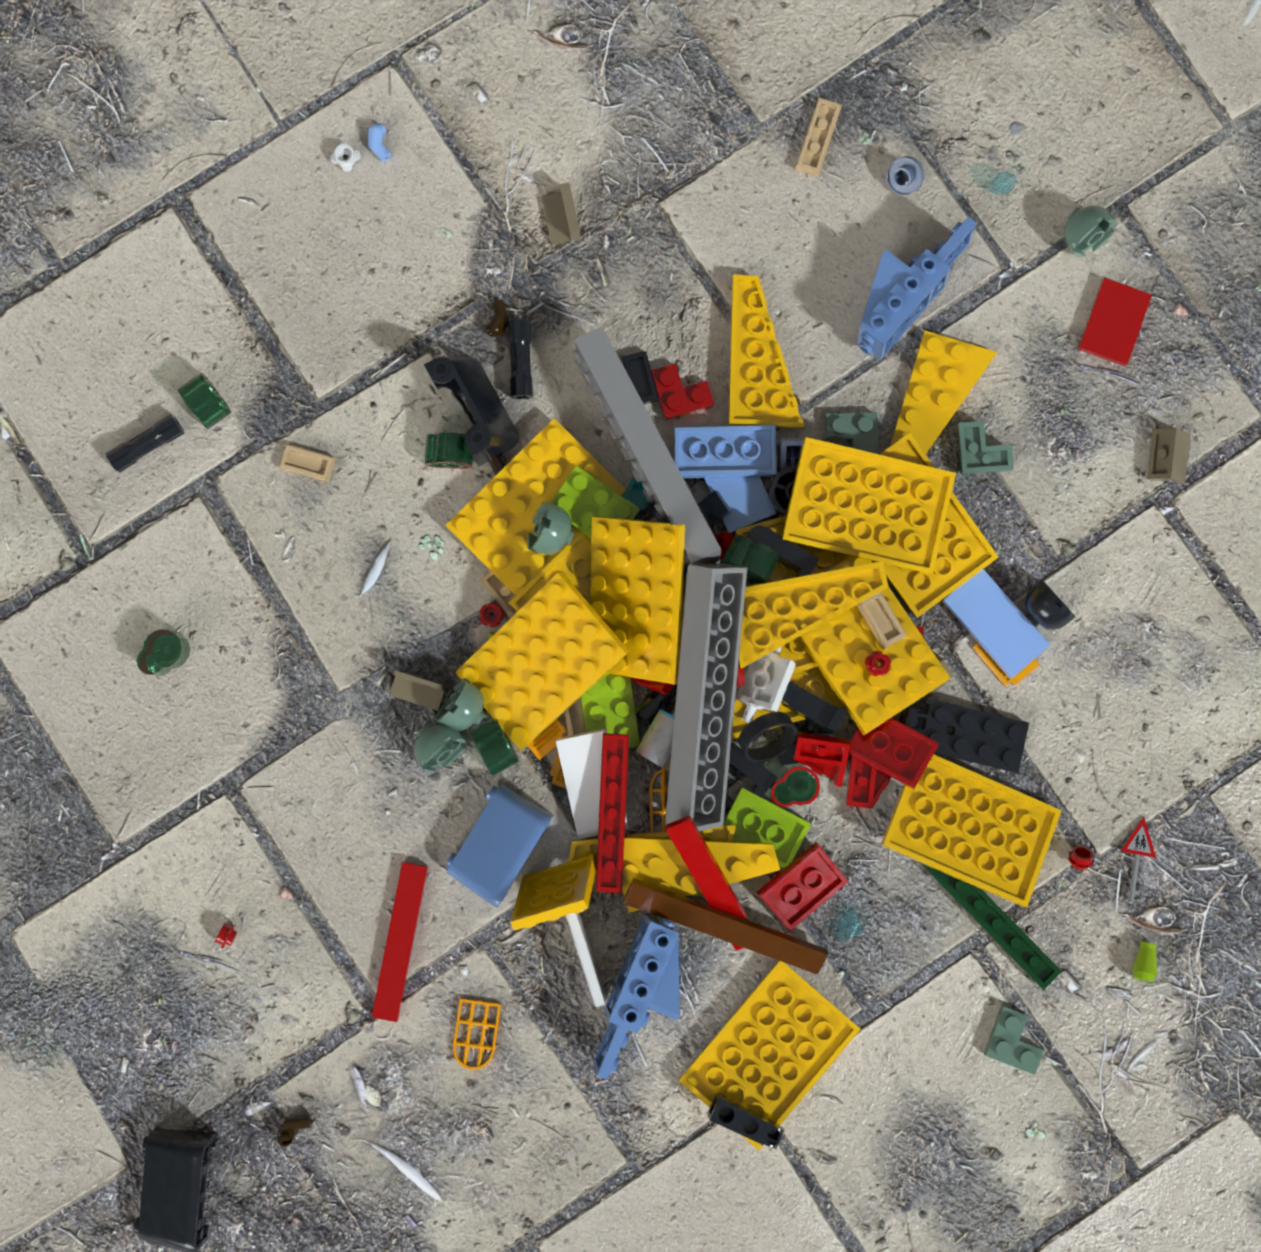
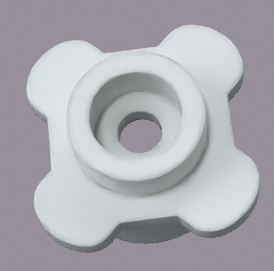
(342, 150)

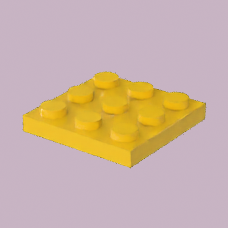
(554, 892)

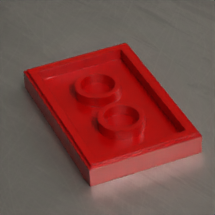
(1114, 322)
(894, 751)
(802, 886)

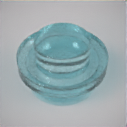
(1003, 183)

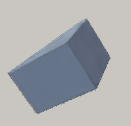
(789, 452)

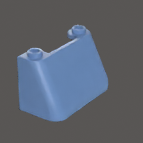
(499, 844)

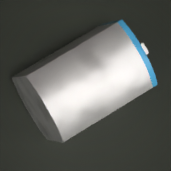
(658, 740)

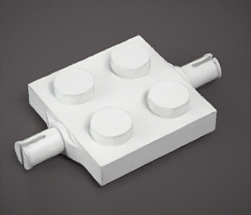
(764, 684)

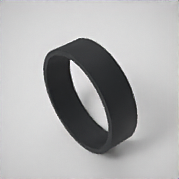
(761, 724)

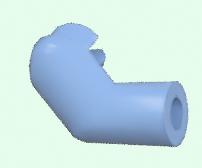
(375, 136)

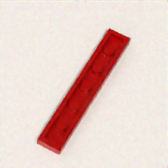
(612, 812)
(704, 867)
(400, 942)

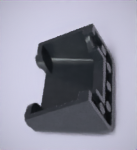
(494, 430)
(175, 1188)

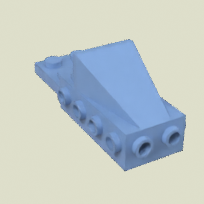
(904, 291)
(645, 981)

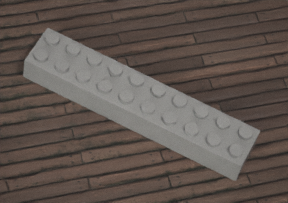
(643, 445)
(706, 693)

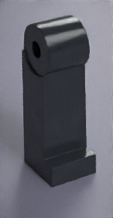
(789, 553)
(813, 708)
(753, 770)
(744, 1121)

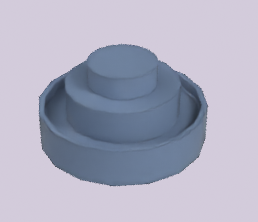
(905, 175)

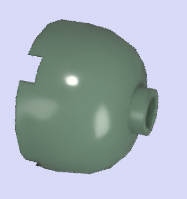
(1088, 229)
(551, 530)
(462, 707)
(437, 746)

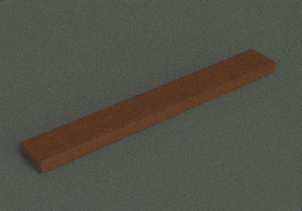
(725, 926)

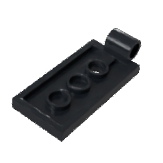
(976, 735)

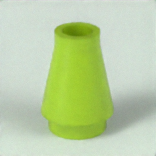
(1145, 963)

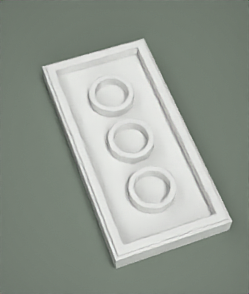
(581, 768)
(587, 959)

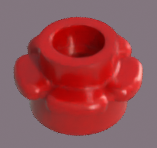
(494, 608)
(872, 668)
(1081, 858)
(226, 935)

